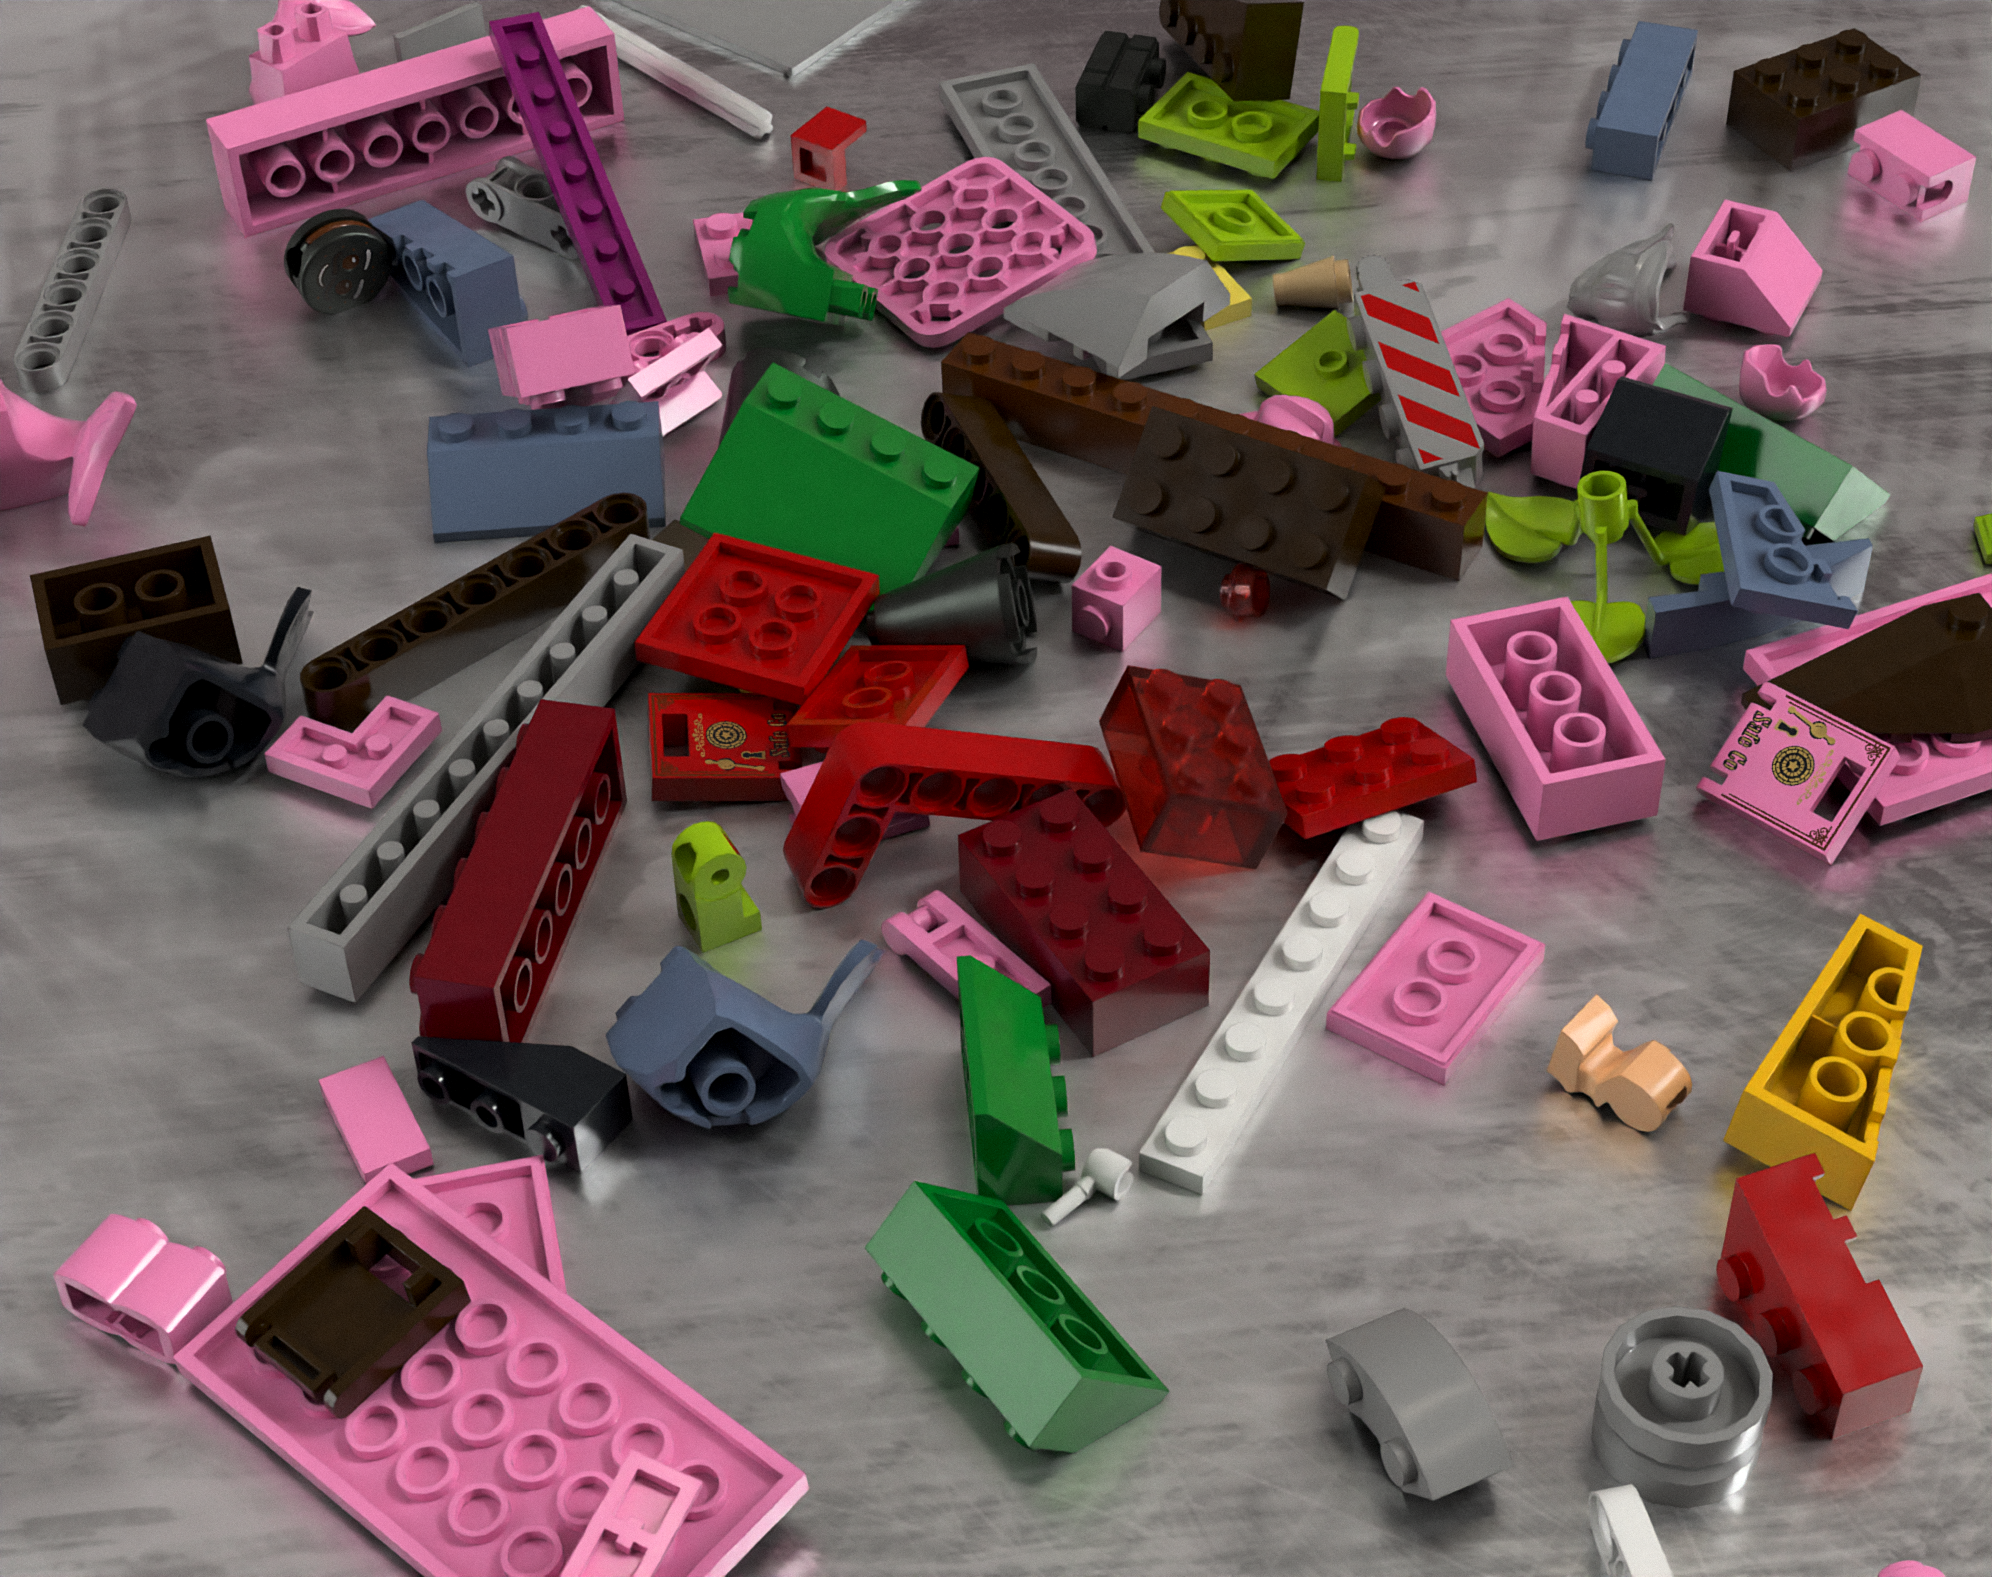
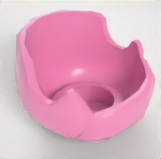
(1398, 123)
(1777, 388)

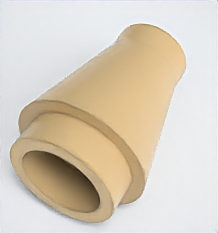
(1315, 285)

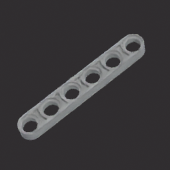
(66, 285)

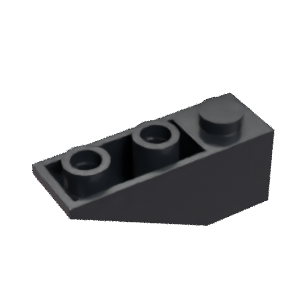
(536, 1093)

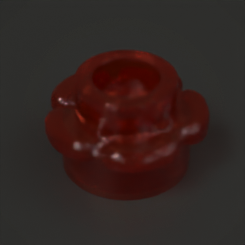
(1245, 592)

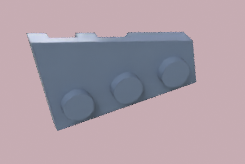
(1766, 558)

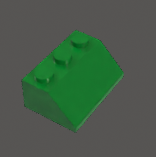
(1011, 1088)

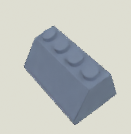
(539, 466)

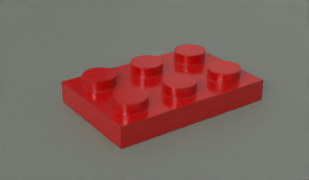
(878, 686)
(1368, 775)

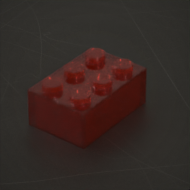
(1192, 768)

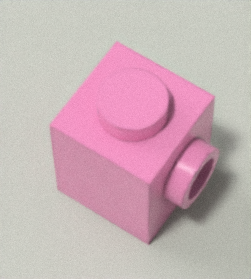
(1116, 598)

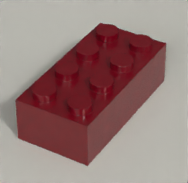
(1084, 921)

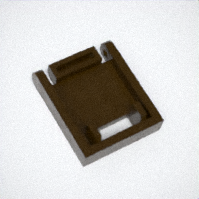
(340, 1325)

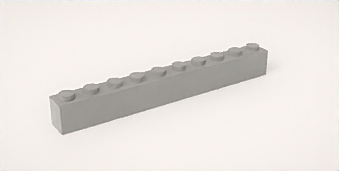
(413, 851)

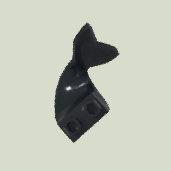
(194, 709)

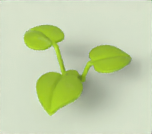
(1538, 526)

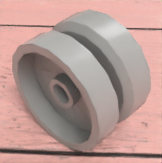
(1681, 1406)

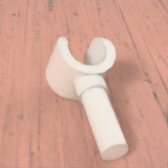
(1101, 1172)

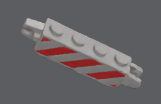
(1413, 376)

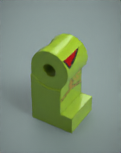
(710, 888)

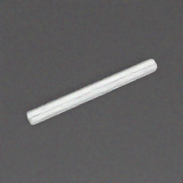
(689, 82)

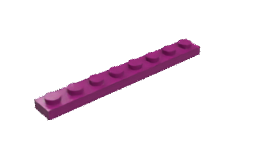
(574, 170)

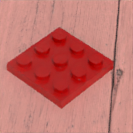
(758, 618)

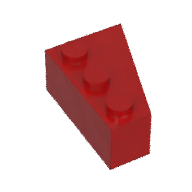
(1811, 1303)

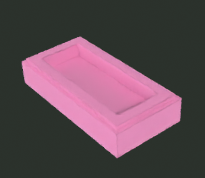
(375, 1119)

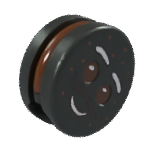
(337, 261)

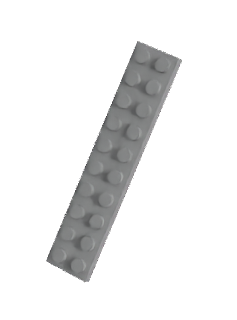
(1021, 123)

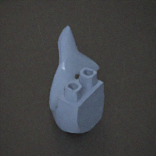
(720, 1048)

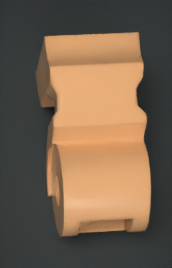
(1636, 1083)

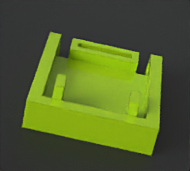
(1337, 106)

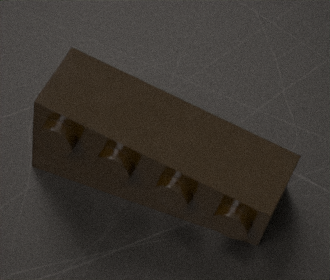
(1239, 43)

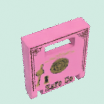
(1784, 764)

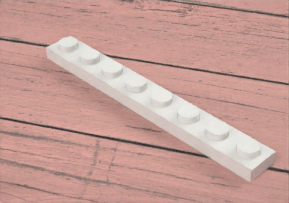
(1279, 1002)

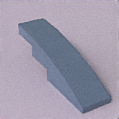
(1707, 620)

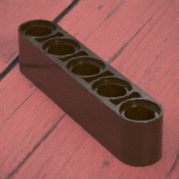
(1008, 493)

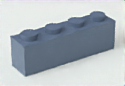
(1641, 100)

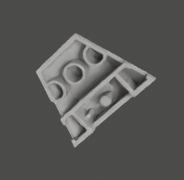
(1119, 303)

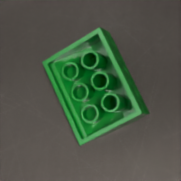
(831, 483)

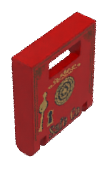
(733, 746)

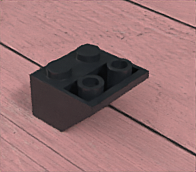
(1664, 450)

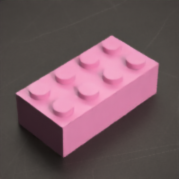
(1554, 718)

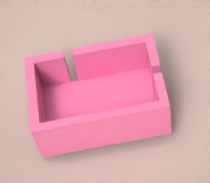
(568, 350)

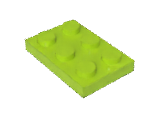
(1241, 134)

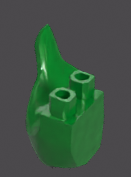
(779, 258)

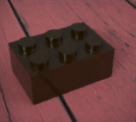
(1815, 97)
(160, 591)

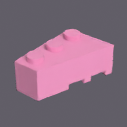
(1577, 389)

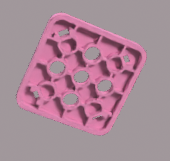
(967, 205)

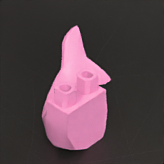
(305, 47)
(57, 455)

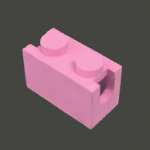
(1912, 165)

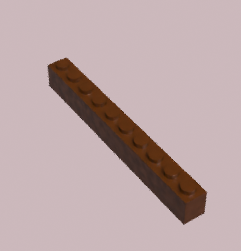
(1102, 418)

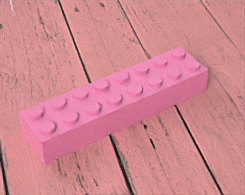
(397, 126)

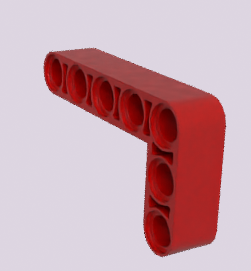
(928, 772)

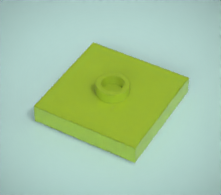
(1232, 225)
(1324, 370)

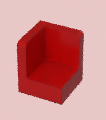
(821, 146)

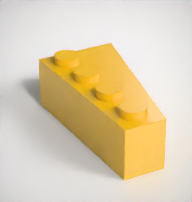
(1834, 1064)

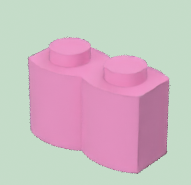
(143, 1286)

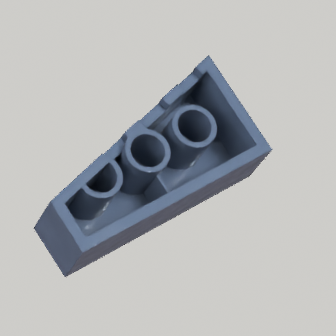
(451, 277)

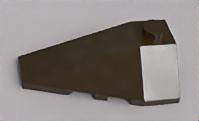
(1907, 676)

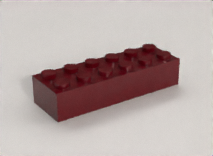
(523, 878)

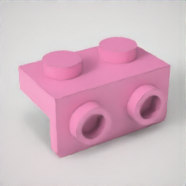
(675, 380)

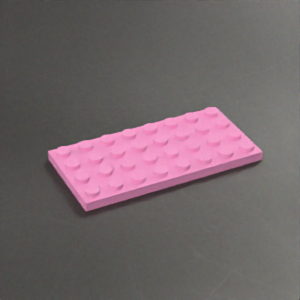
(502, 1423)

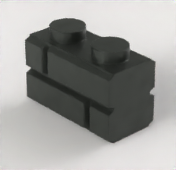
(1119, 82)

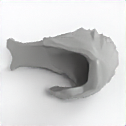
(1625, 288)

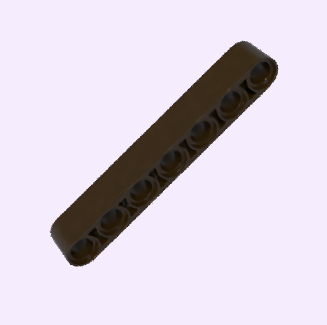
(469, 615)

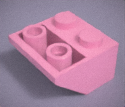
(1751, 271)

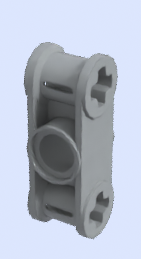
(522, 202)

